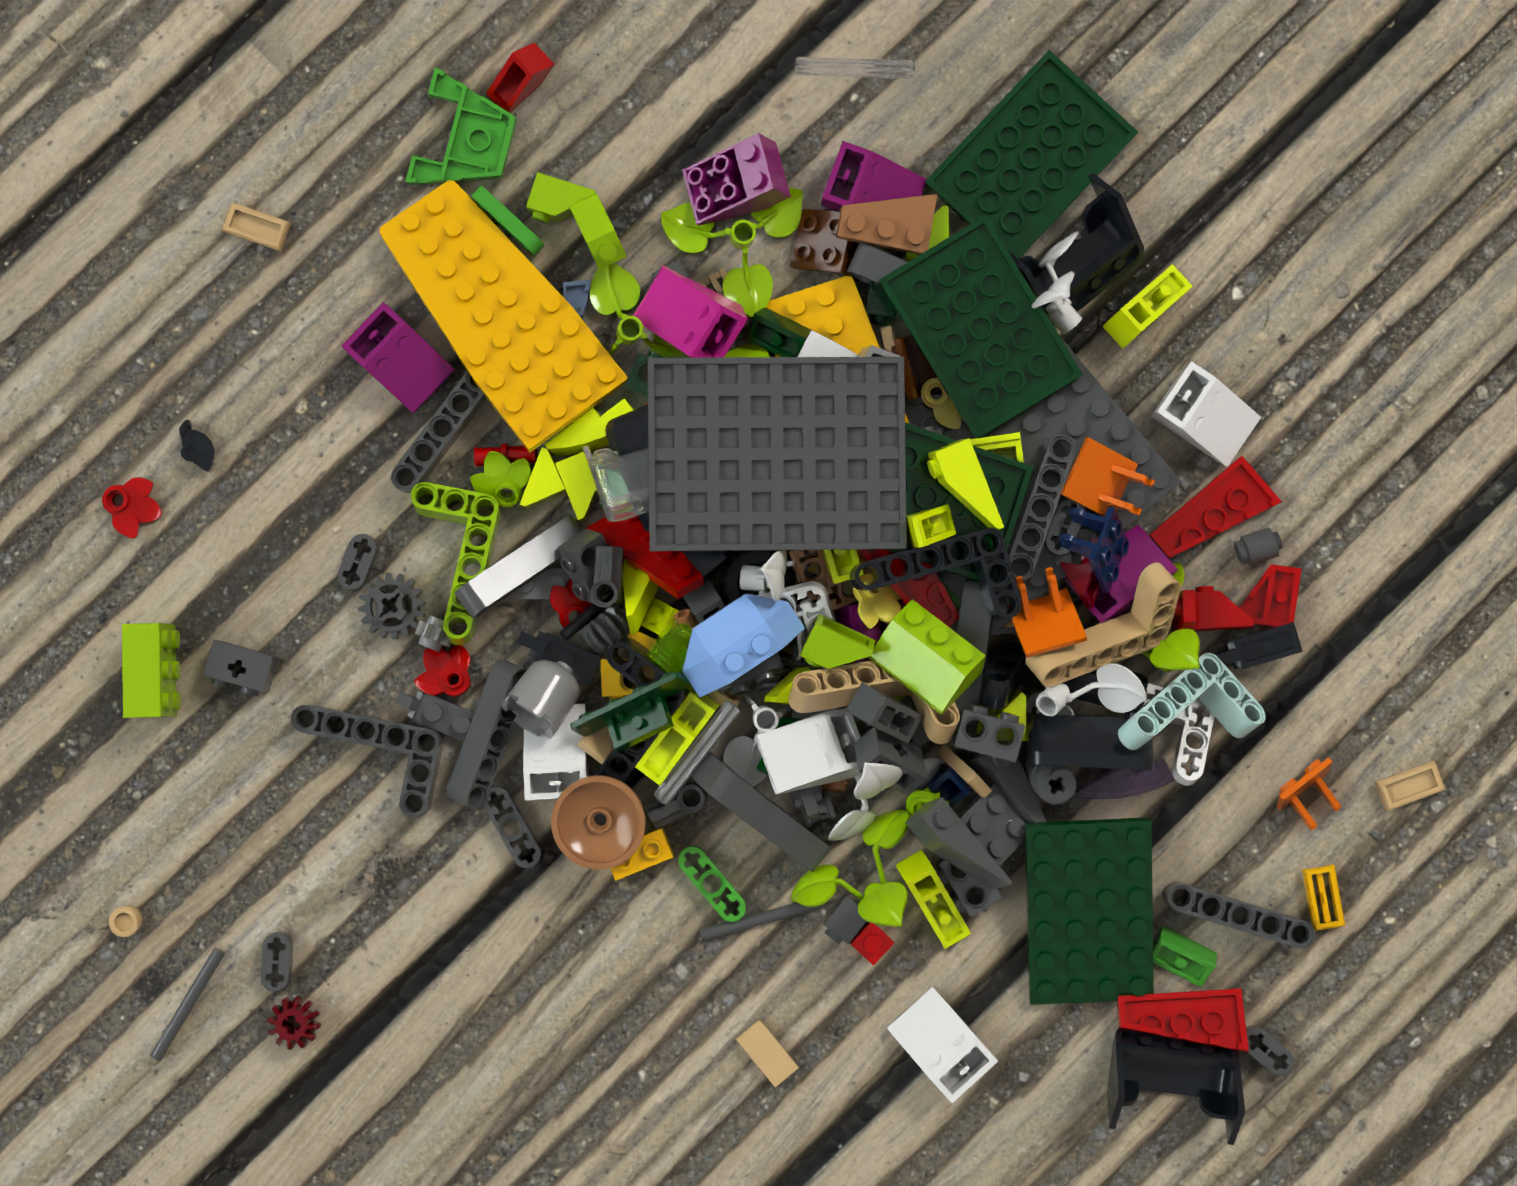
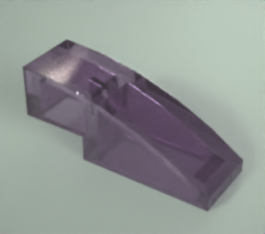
(1126, 782)

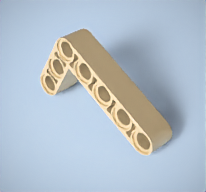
(1119, 637)
(847, 679)

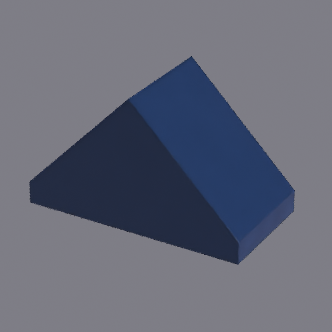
(950, 785)

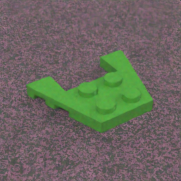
(477, 138)

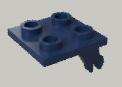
(1109, 550)

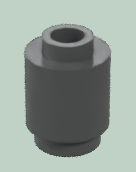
(1258, 546)

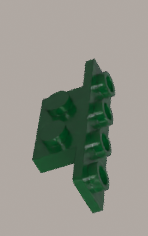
(635, 715)

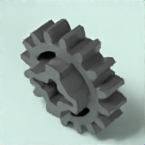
(401, 595)

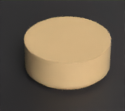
(125, 921)

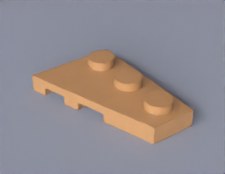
(890, 224)

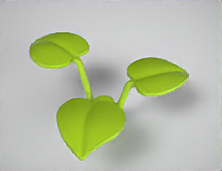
(746, 285)
(618, 290)
(1180, 648)
(881, 902)

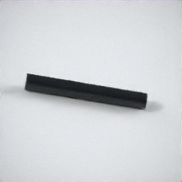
(583, 619)

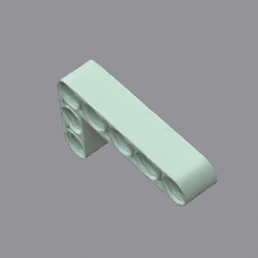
(1213, 686)

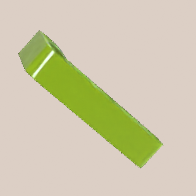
(469, 553)

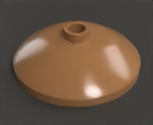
(584, 838)

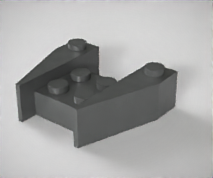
(986, 827)

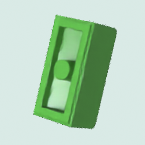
(1183, 956)

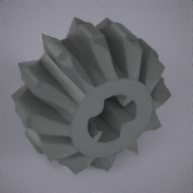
(606, 628)

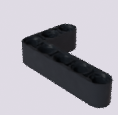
(943, 560)
(1009, 670)
(633, 671)

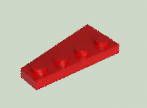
(1221, 504)
(667, 568)
(924, 590)
(1192, 1016)

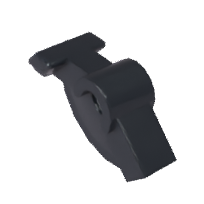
(196, 446)

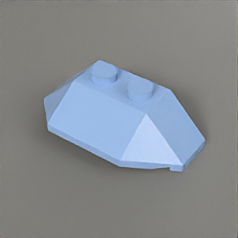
(738, 640)

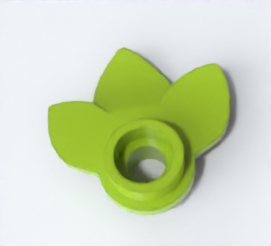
(502, 474)

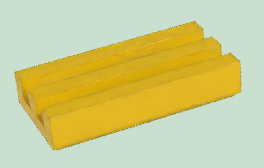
(1311, 898)

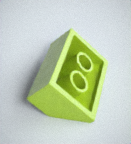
(927, 657)

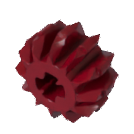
(302, 1016)

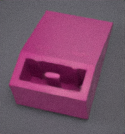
(690, 315)

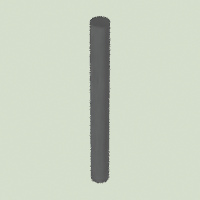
(755, 920)
(187, 1004)

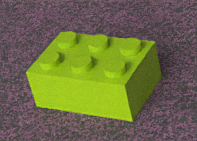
(150, 670)

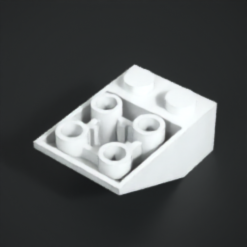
(1206, 414)
(811, 751)
(554, 762)
(942, 1044)

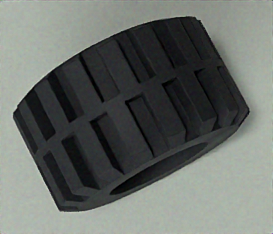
(732, 568)

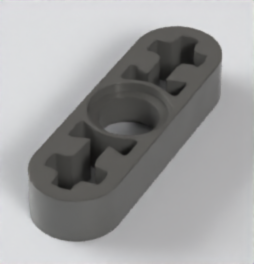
(499, 824)

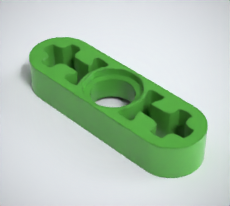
(507, 220)
(732, 896)

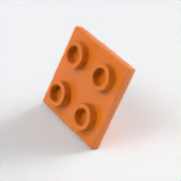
(1101, 479)
(1048, 620)
(1293, 788)

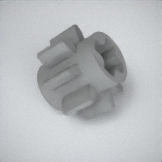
(432, 633)

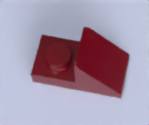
(1083, 579)

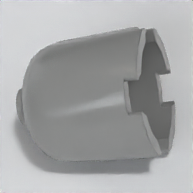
(543, 697)

